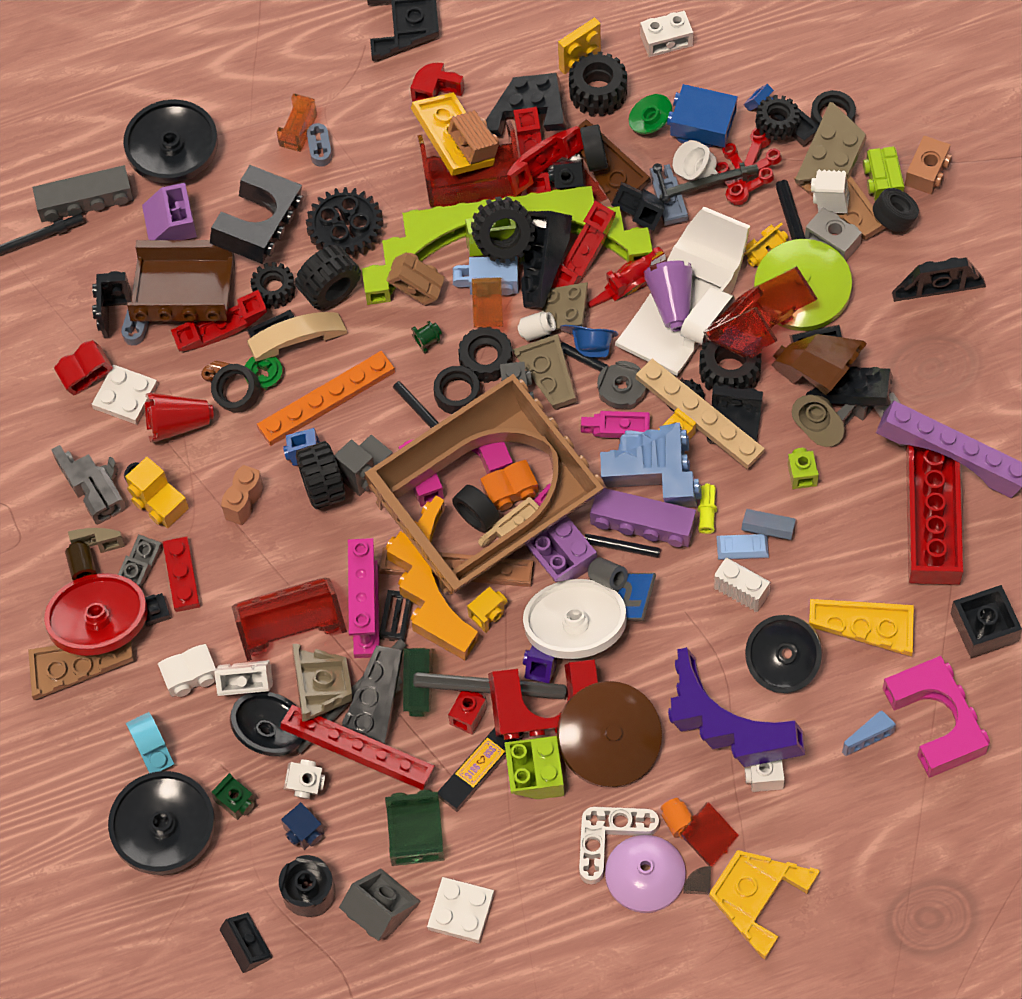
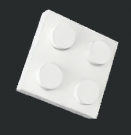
(124, 394)
(460, 910)

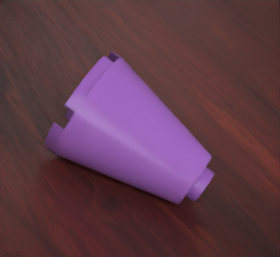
(671, 291)

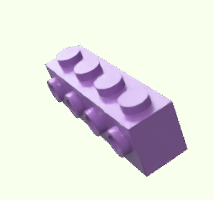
(643, 517)

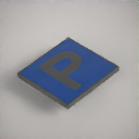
(637, 594)

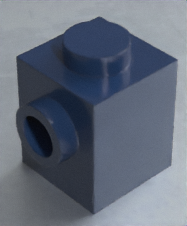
(302, 827)

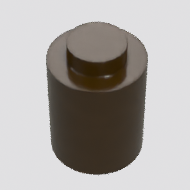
(80, 560)

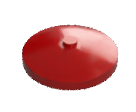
(95, 614)

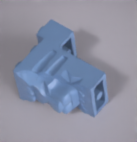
(653, 459)

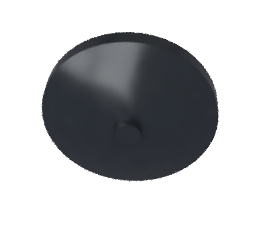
(170, 141)
(161, 823)

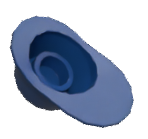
(591, 342)

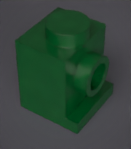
(226, 790)

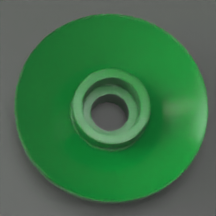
(650, 114)

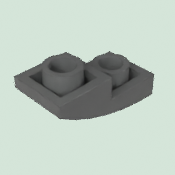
(141, 559)

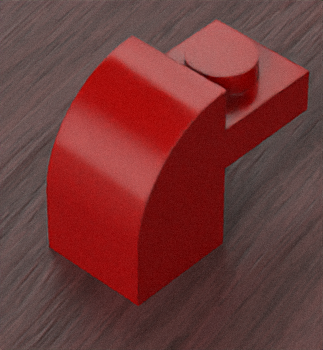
(433, 79)

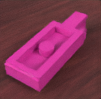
(615, 423)

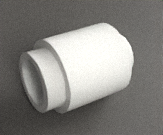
(536, 325)

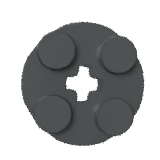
(616, 397)

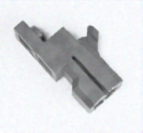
(93, 482)

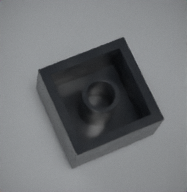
(986, 621)

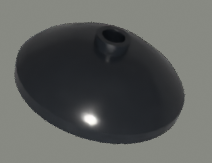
(766, 653)
(257, 723)

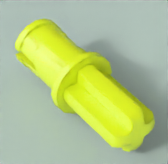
(707, 509)

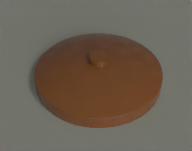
(609, 734)

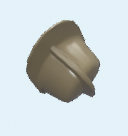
(818, 420)

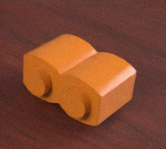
(510, 485)

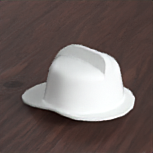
(694, 161)

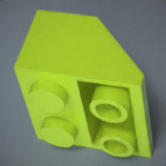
(535, 768)

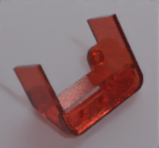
(473, 185)
(749, 319)
(287, 614)

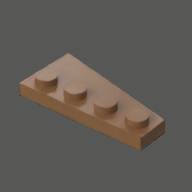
(859, 210)
(57, 669)

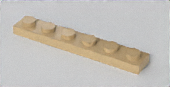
(707, 418)

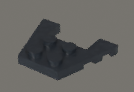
(412, 23)
(527, 92)

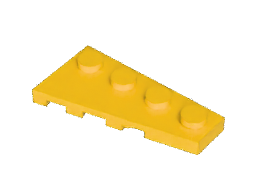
(871, 623)

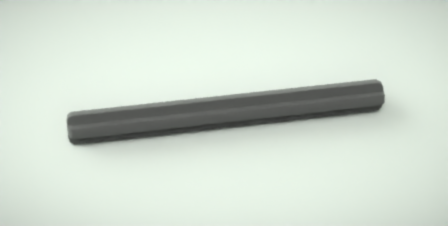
(477, 684)

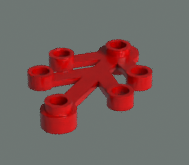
(738, 192)

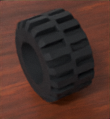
(598, 99)
(516, 242)
(327, 277)
(713, 374)
(320, 475)

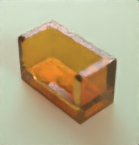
(300, 119)
(487, 302)

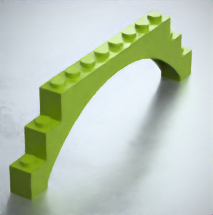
(440, 226)

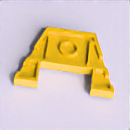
(747, 888)

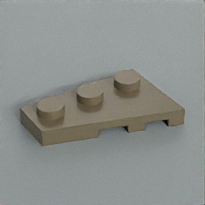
(549, 369)

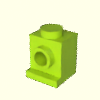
(802, 469)

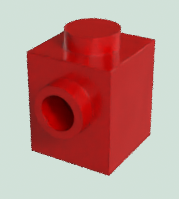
(467, 711)

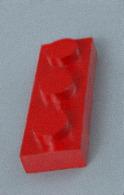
(181, 574)

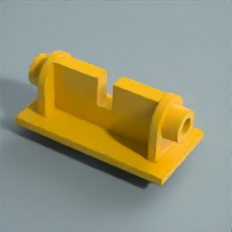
(757, 250)

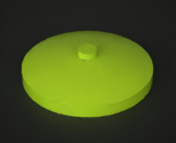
(824, 272)

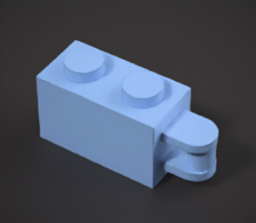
(487, 268)

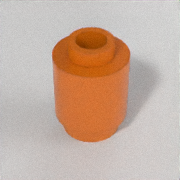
(675, 816)

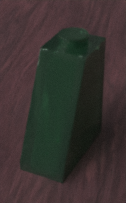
(416, 699)

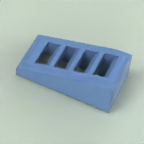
(875, 729)

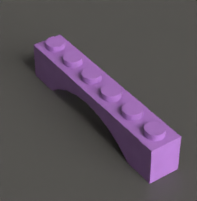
(915, 429)

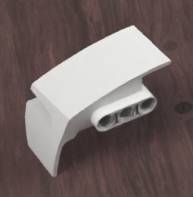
(716, 251)

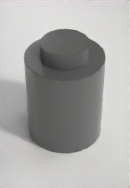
(607, 573)

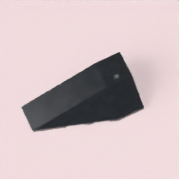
(544, 256)

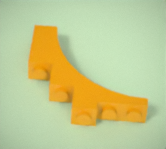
(434, 618)

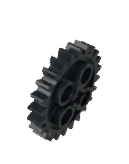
(364, 212)

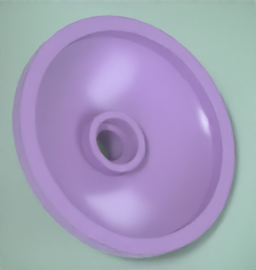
(642, 889)

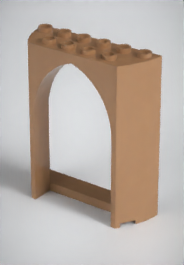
(496, 416)

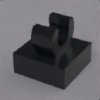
(156, 609)

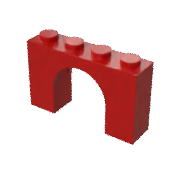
(511, 713)

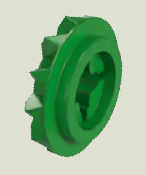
(274, 370)

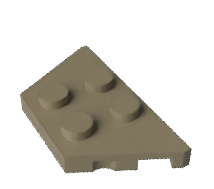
(833, 146)
(321, 681)

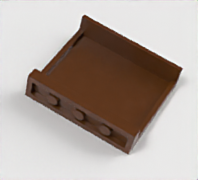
(181, 281)

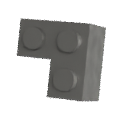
(356, 459)

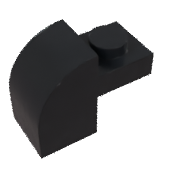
(641, 204)

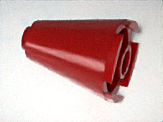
(175, 415)

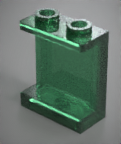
(414, 828)

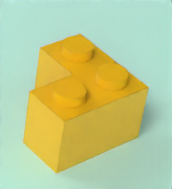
(153, 493)

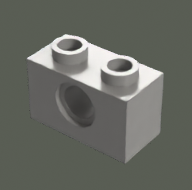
(828, 222)

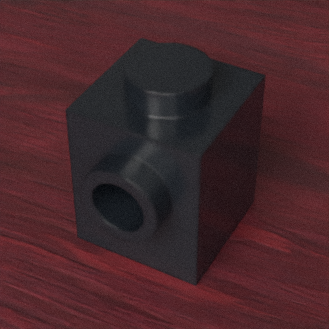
(566, 174)

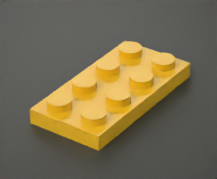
(435, 117)

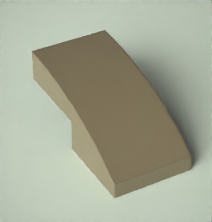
(105, 538)

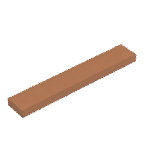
(506, 572)

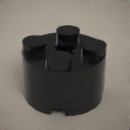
(297, 876)

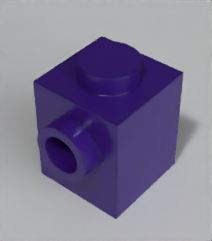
(539, 665)

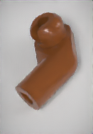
(211, 369)

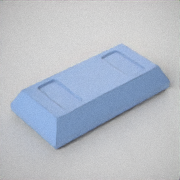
(742, 546)

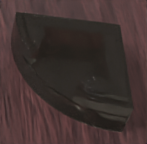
(698, 881)

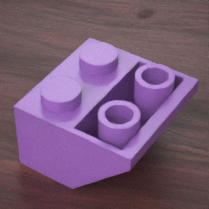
(169, 214)
(563, 551)

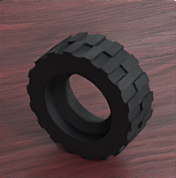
(480, 337)

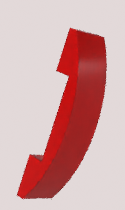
(528, 136)
(543, 155)
(586, 246)
(193, 336)

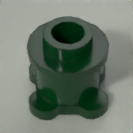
(426, 335)

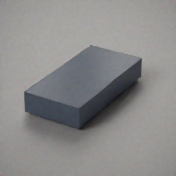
(768, 524)

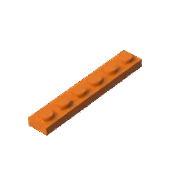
(325, 398)

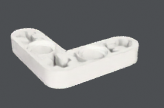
(599, 830)

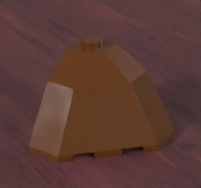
(818, 359)

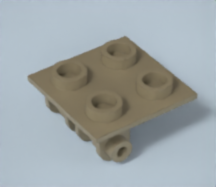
(567, 304)

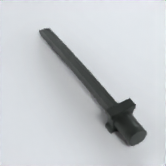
(743, 172)

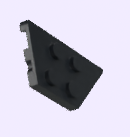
(939, 278)
(861, 387)

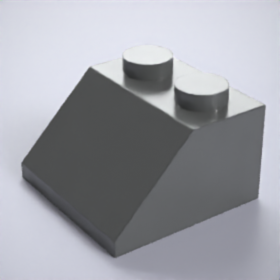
(378, 904)

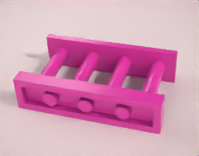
(363, 597)

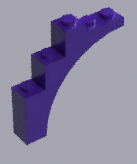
(750, 740)

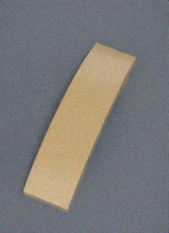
(293, 331)

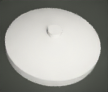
(574, 619)

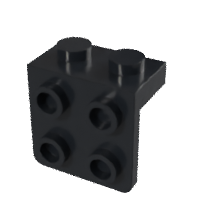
(109, 290)
(739, 406)

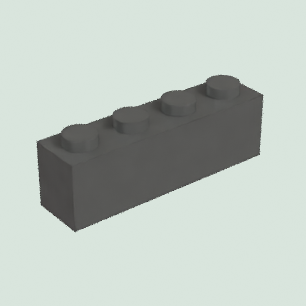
(82, 194)

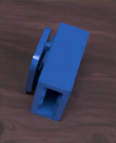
(702, 116)

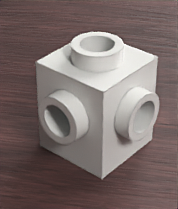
(294, 780)

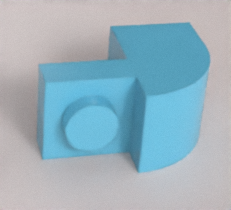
(150, 743)

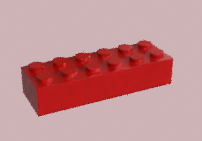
(933, 517)

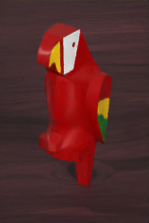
(628, 277)

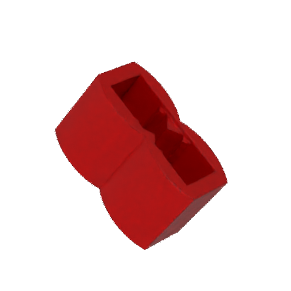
(83, 367)

